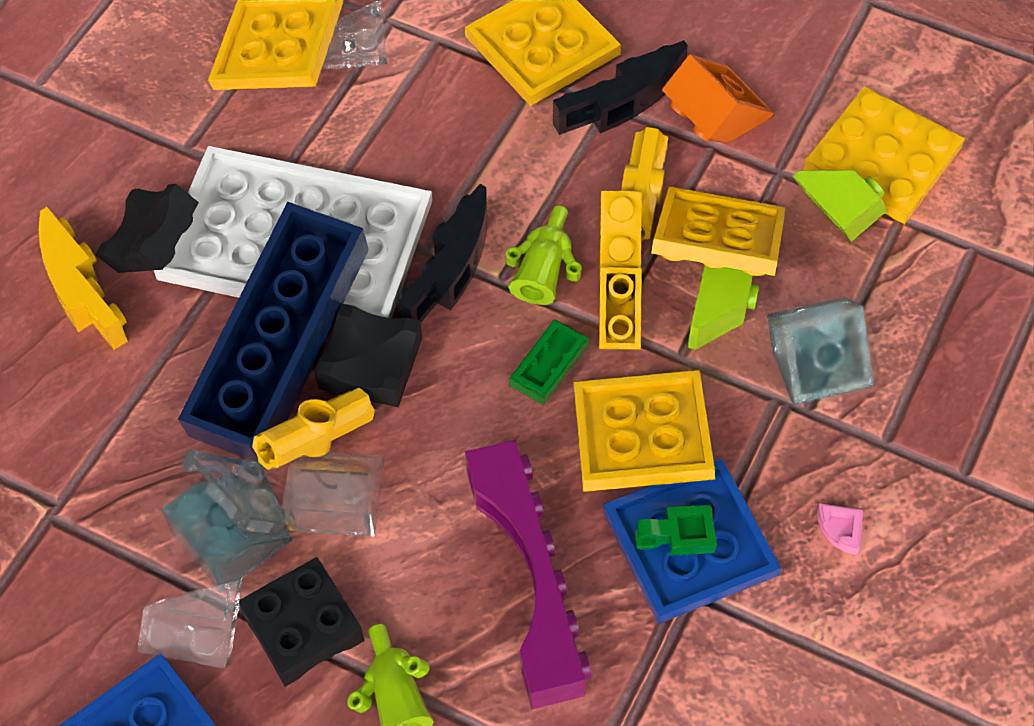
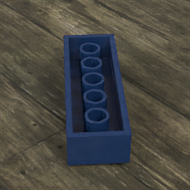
(275, 330)

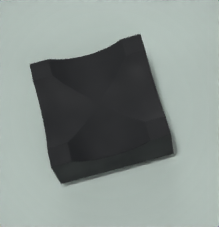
(149, 230)
(369, 355)
(301, 620)

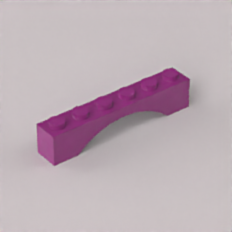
(548, 655)

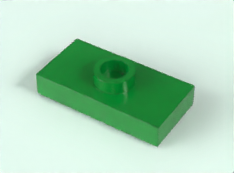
(548, 362)

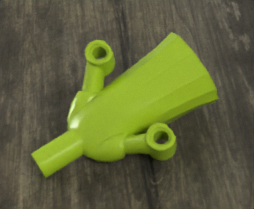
(542, 261)
(393, 682)

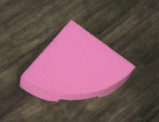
(841, 526)

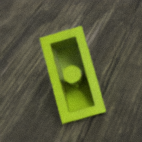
(844, 198)
(721, 304)

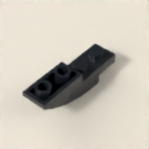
(620, 99)
(456, 258)

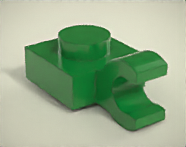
(684, 528)

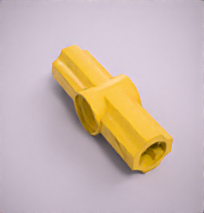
(646, 173)
(313, 428)

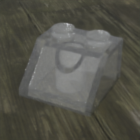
(334, 493)

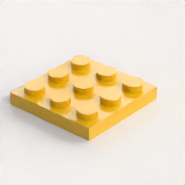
(275, 44)
(542, 44)
(891, 146)
(719, 231)
(643, 431)

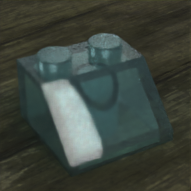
(821, 349)
(215, 539)

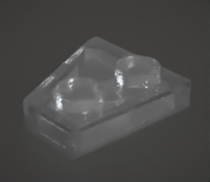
(358, 39)
(240, 489)
(193, 625)

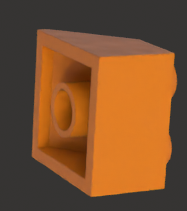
(715, 100)

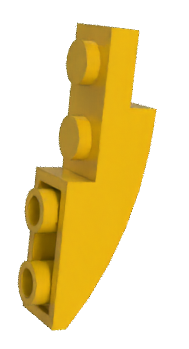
(620, 270)
(75, 280)

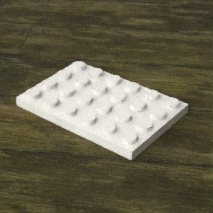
(244, 198)

